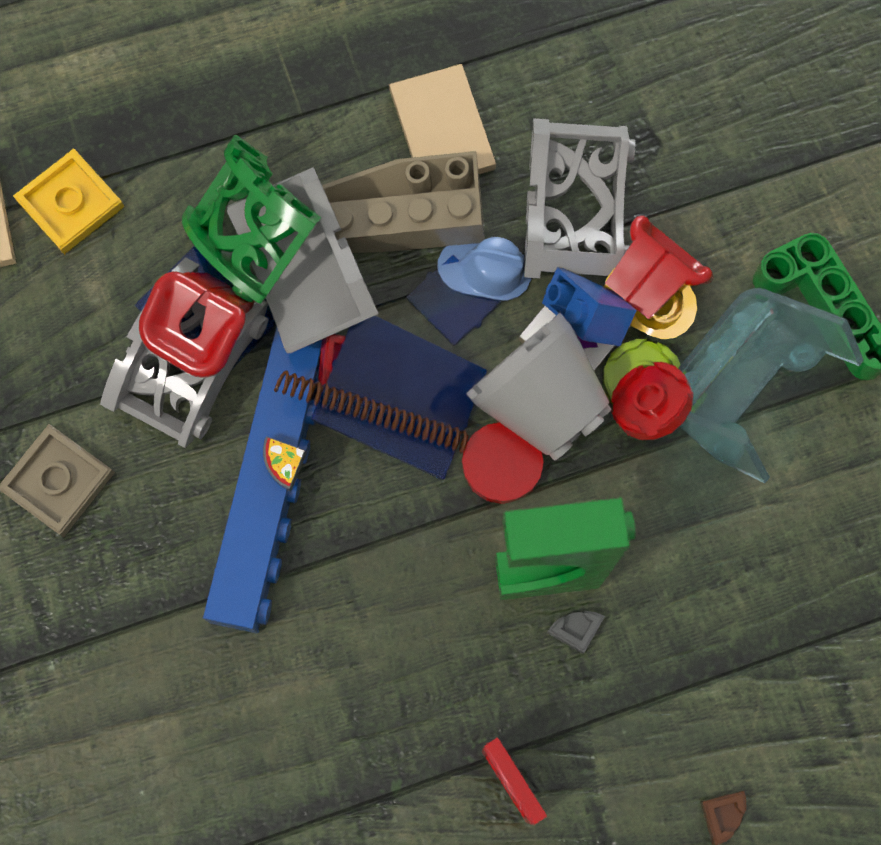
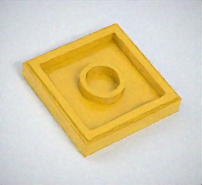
(69, 201)

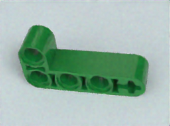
(809, 278)

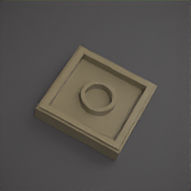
(56, 480)

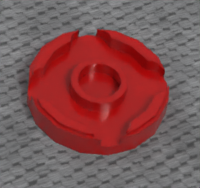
(652, 401)
(501, 464)

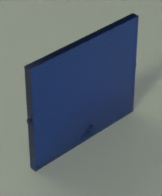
(406, 374)

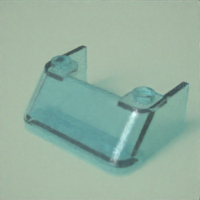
(741, 357)

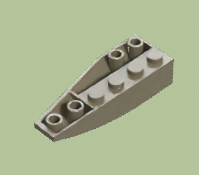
(410, 204)

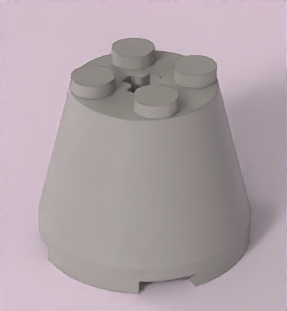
(545, 390)

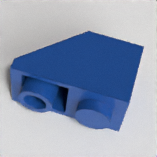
(590, 308)

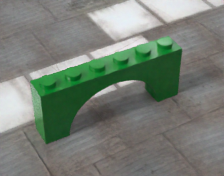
(562, 547)

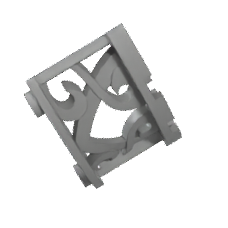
(546, 249)
(131, 376)

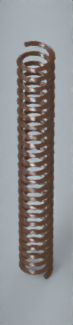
(312, 386)

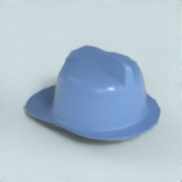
(485, 269)

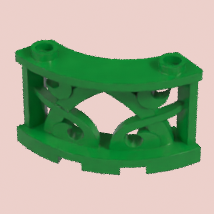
(240, 176)

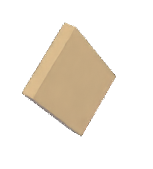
(441, 116)

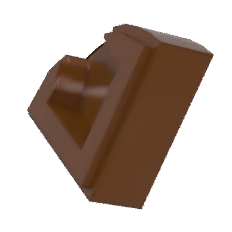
(724, 815)

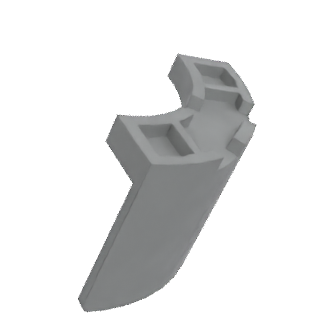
(322, 283)

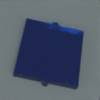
(450, 310)

